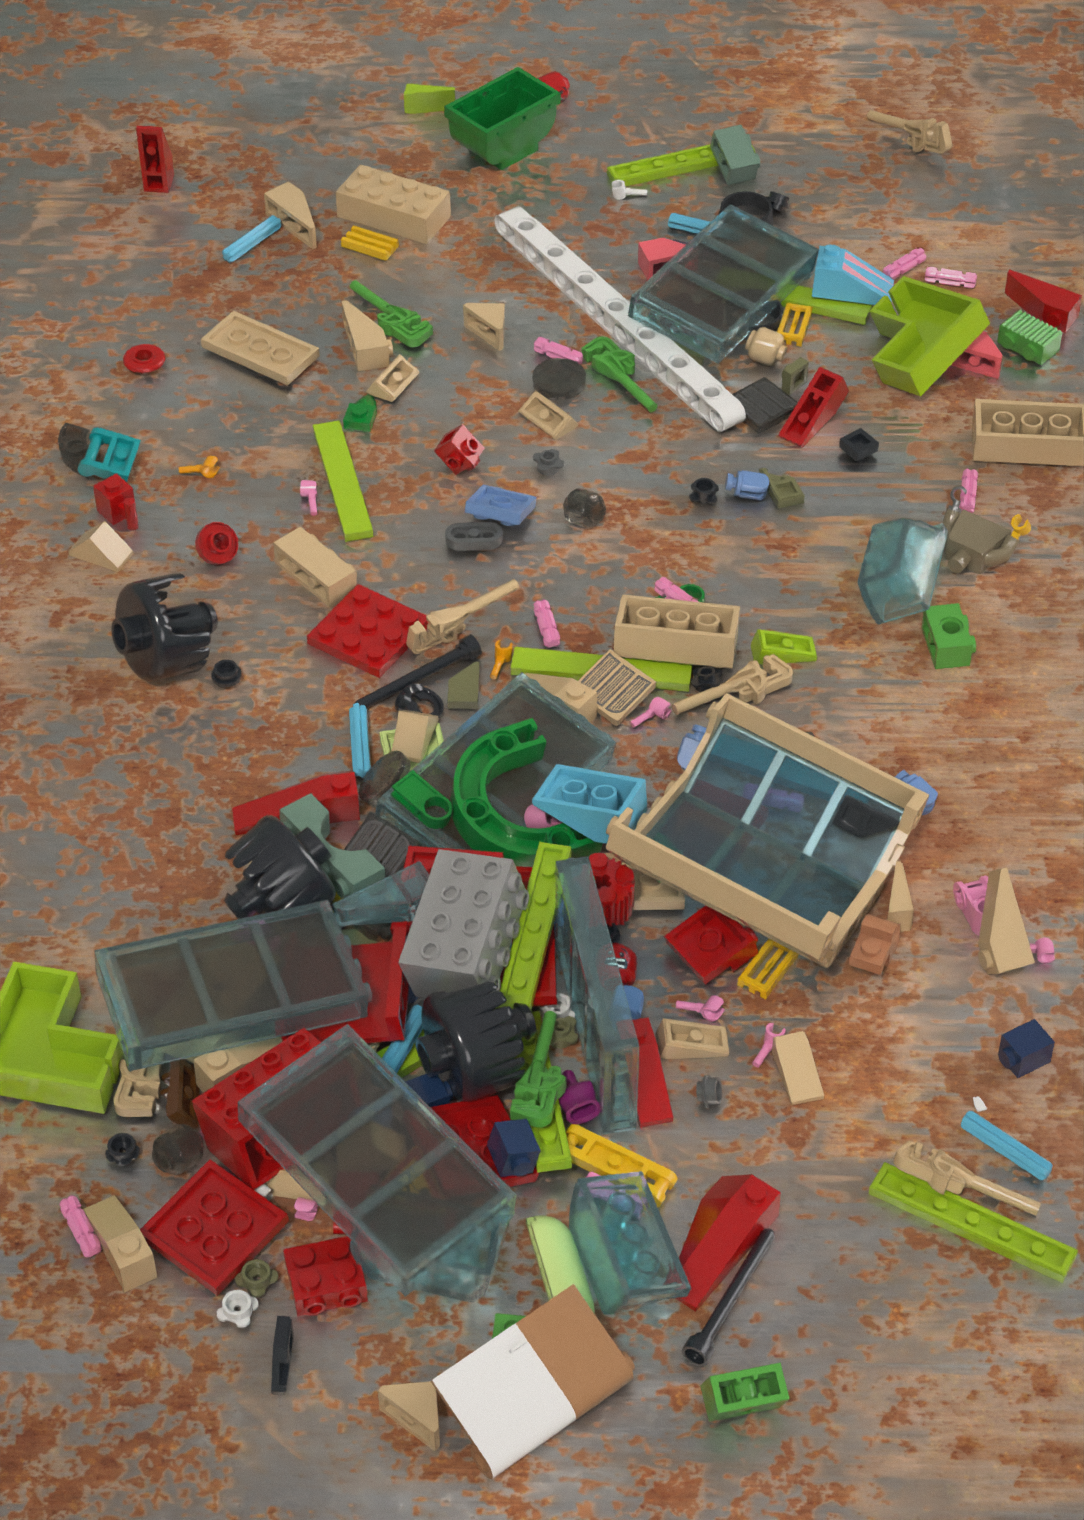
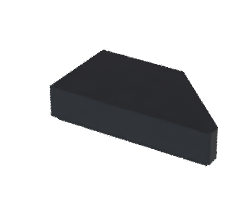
(862, 818)
(281, 1354)

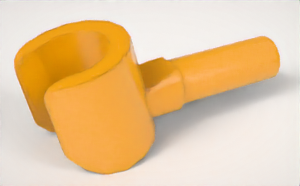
(206, 469)
(501, 656)

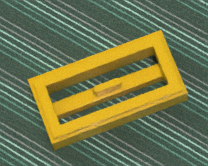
(370, 243)
(791, 336)
(776, 976)

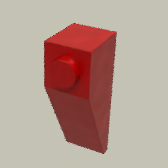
(155, 159)
(1044, 300)
(815, 407)
(653, 1097)

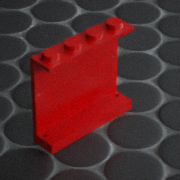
(389, 991)

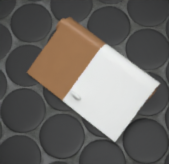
(533, 1381)

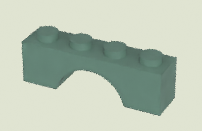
(346, 869)

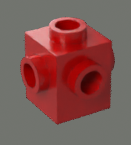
(459, 450)

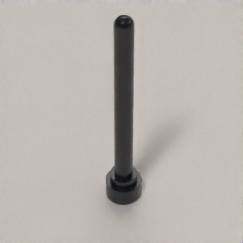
(467, 648)
(700, 1346)

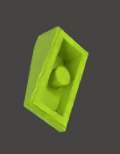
(427, 98)
(786, 646)

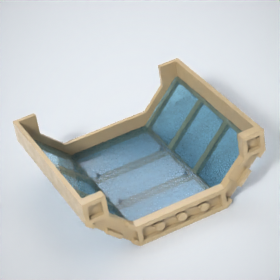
(757, 833)

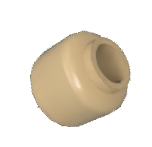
(766, 346)

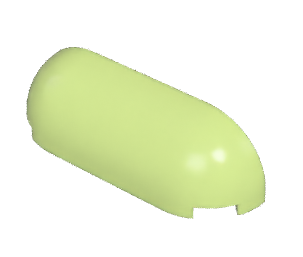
(557, 1257)

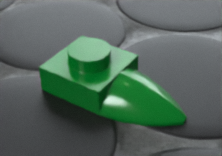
(361, 414)

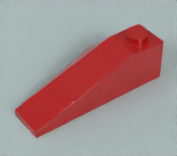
(333, 790)
(724, 1231)

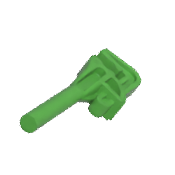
(395, 320)
(616, 364)
(538, 1083)

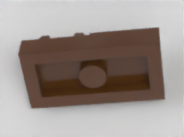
(180, 1093)

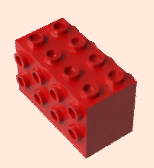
(218, 1111)

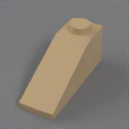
(292, 208)
(365, 339)
(571, 692)
(1002, 931)
(218, 1065)
(122, 1243)

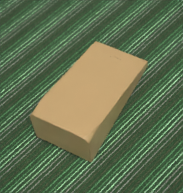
(900, 901)
(690, 1040)
(797, 1067)

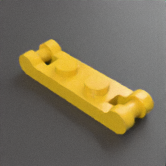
(609, 1158)

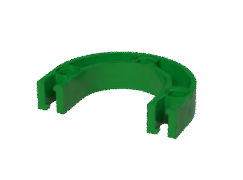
(489, 831)

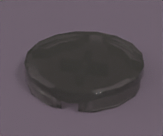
(559, 378)
(383, 776)

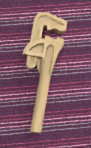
(924, 133)
(447, 623)
(749, 682)
(146, 1089)
(948, 1174)

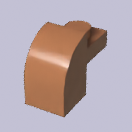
(875, 944)

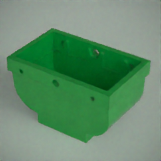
(504, 117)

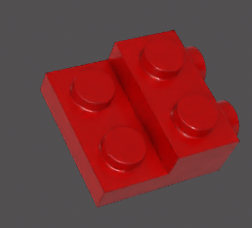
(712, 943)
(324, 1276)

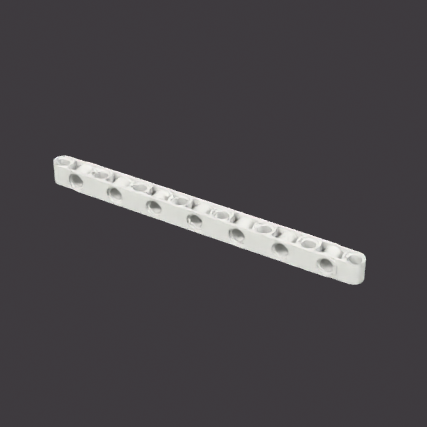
(610, 311)

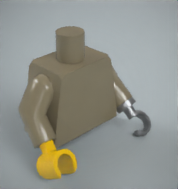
(976, 541)

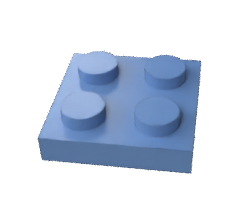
(500, 505)

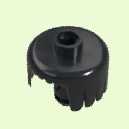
(161, 639)
(282, 869)
(472, 1042)

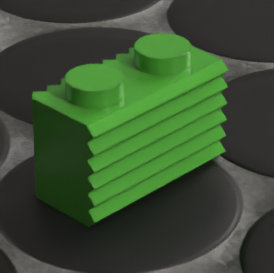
(1029, 337)

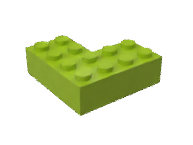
(926, 335)
(41, 1052)

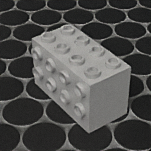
(463, 923)

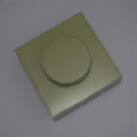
(794, 375)

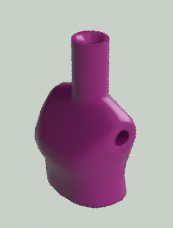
(579, 1100)

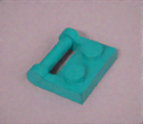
(119, 456)

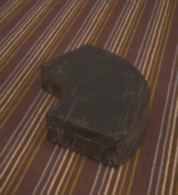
(74, 445)

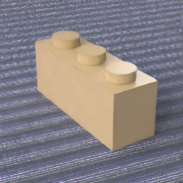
(315, 566)

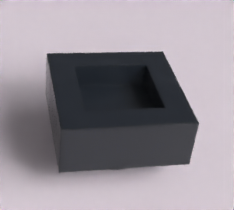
(858, 444)

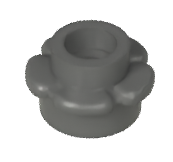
(709, 1090)

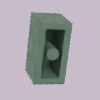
(735, 154)

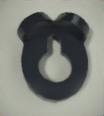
(404, 700)

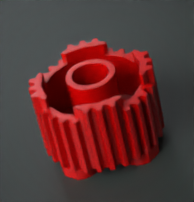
(614, 886)

